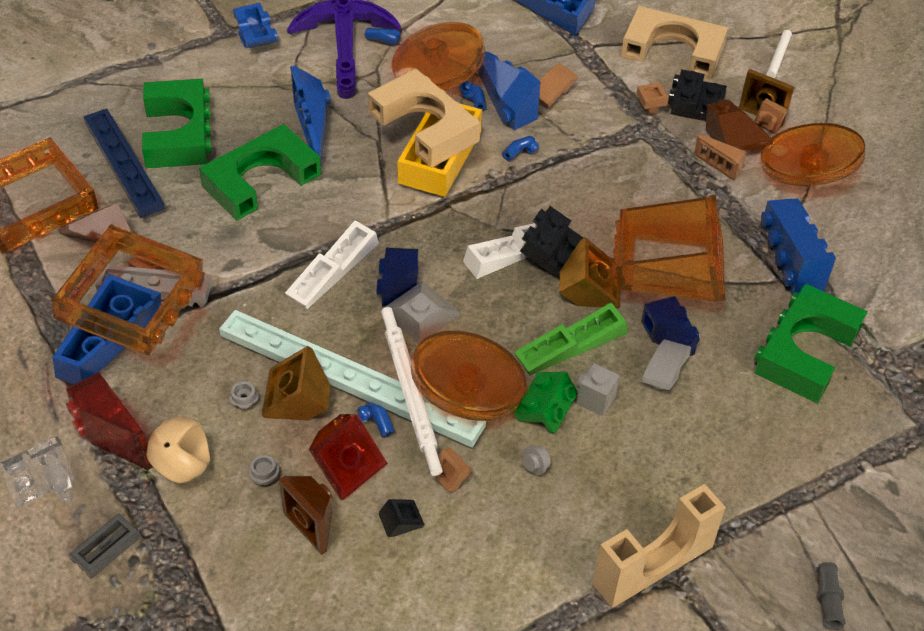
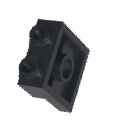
(693, 95)
(550, 240)

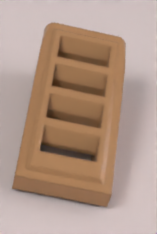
(726, 158)

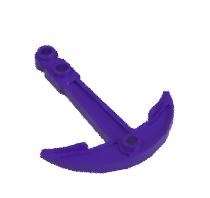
(343, 14)

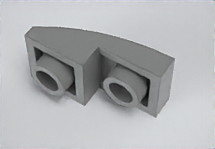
(666, 364)

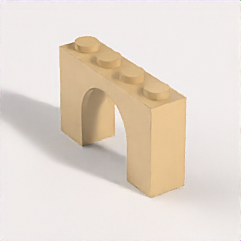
(655, 25)
(418, 93)
(628, 568)

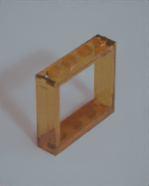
(33, 160)
(143, 340)

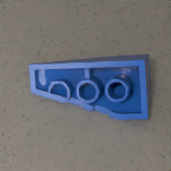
(511, 90)
(311, 107)

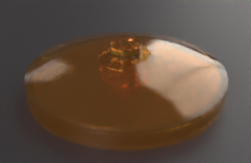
(442, 52)
(813, 154)
(468, 375)

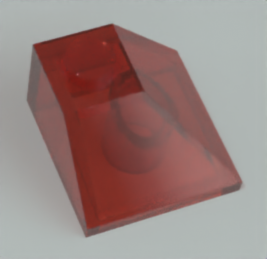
(346, 454)

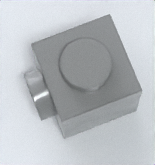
(597, 389)

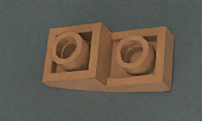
(554, 83)

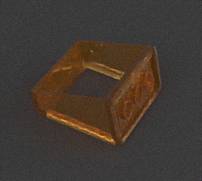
(679, 222)

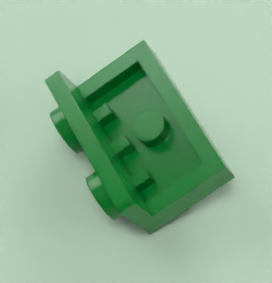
(547, 400)

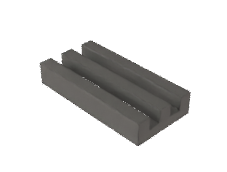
(108, 549)

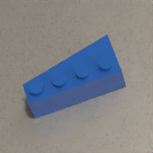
(564, 13)
(797, 245)
(85, 353)

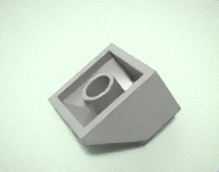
(422, 312)

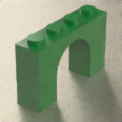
(183, 145)
(275, 148)
(808, 312)

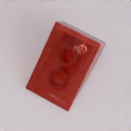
(106, 420)

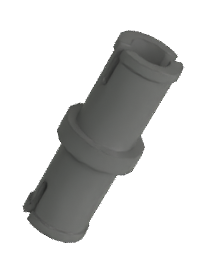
(830, 595)

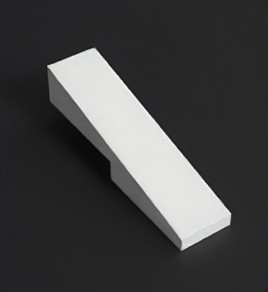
(495, 254)
(330, 268)

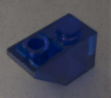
(398, 272)
(669, 321)

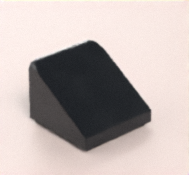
(400, 517)

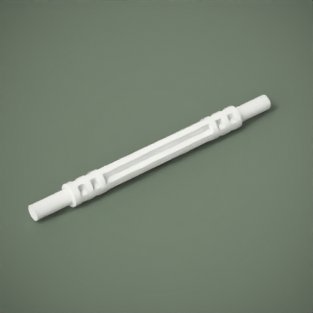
(413, 397)

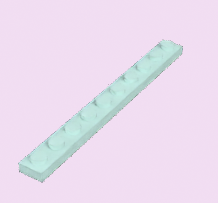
(345, 374)

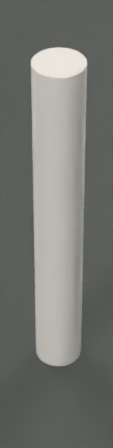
(779, 53)

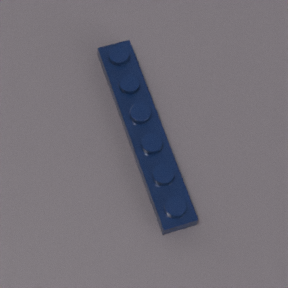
(124, 163)

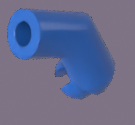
(386, 36)
(473, 93)
(518, 145)
(378, 415)

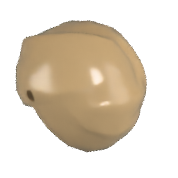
(179, 449)

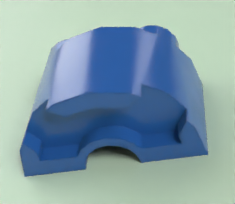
(254, 26)

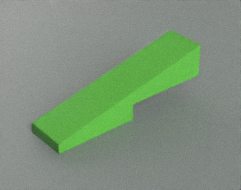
(568, 342)

